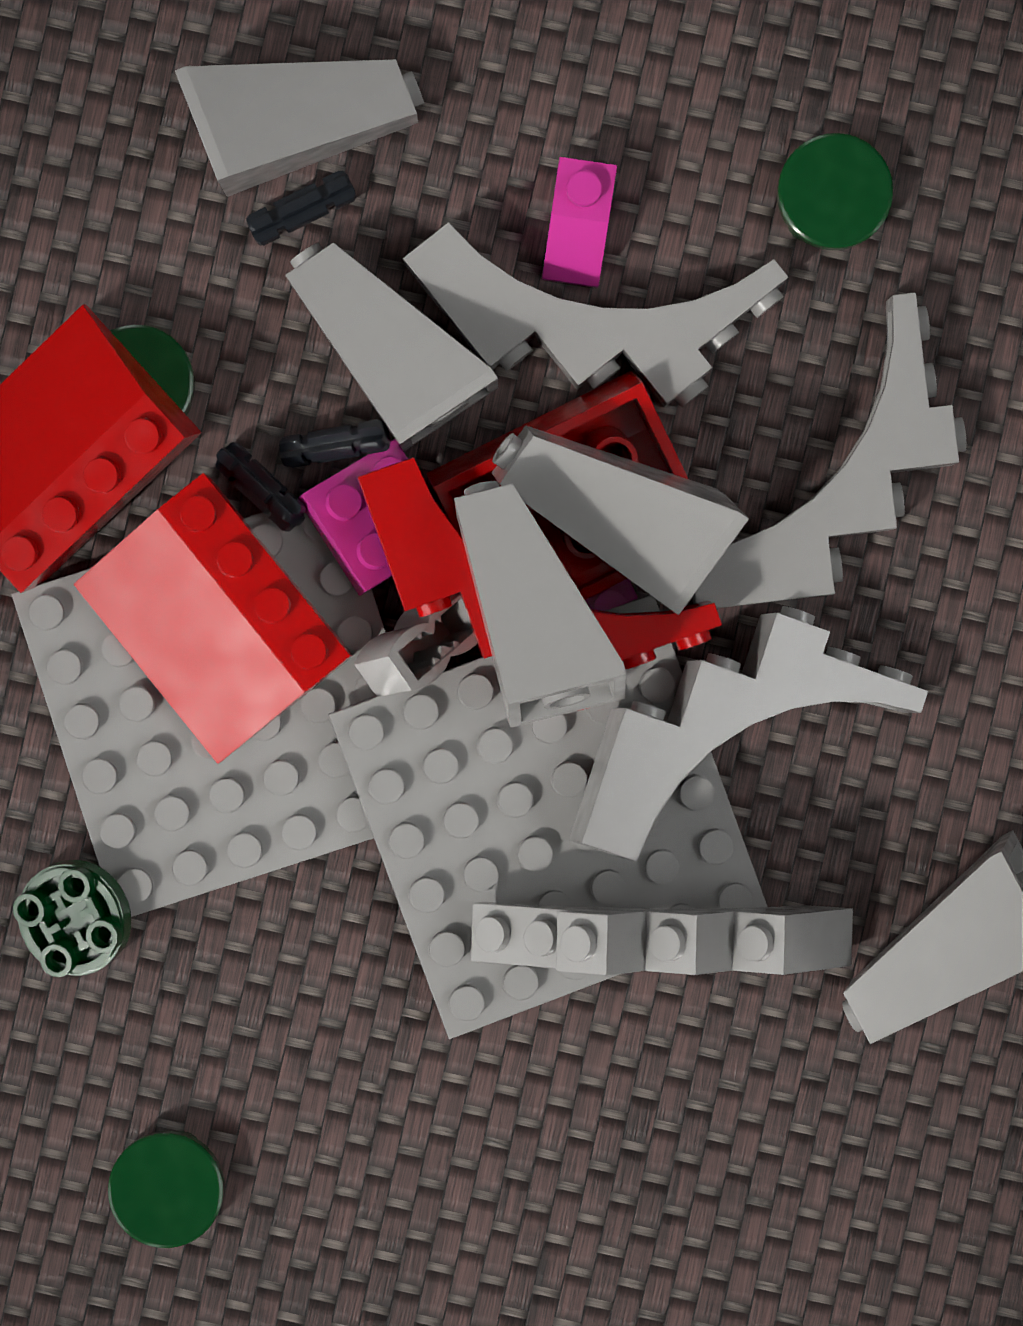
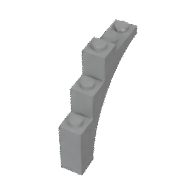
(659, 343)
(860, 498)
(648, 758)
(663, 940)

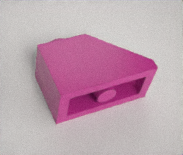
(579, 222)

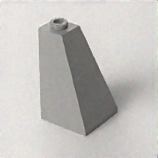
(291, 115)
(393, 351)
(632, 516)
(537, 624)
(949, 951)

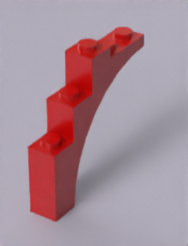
(432, 564)

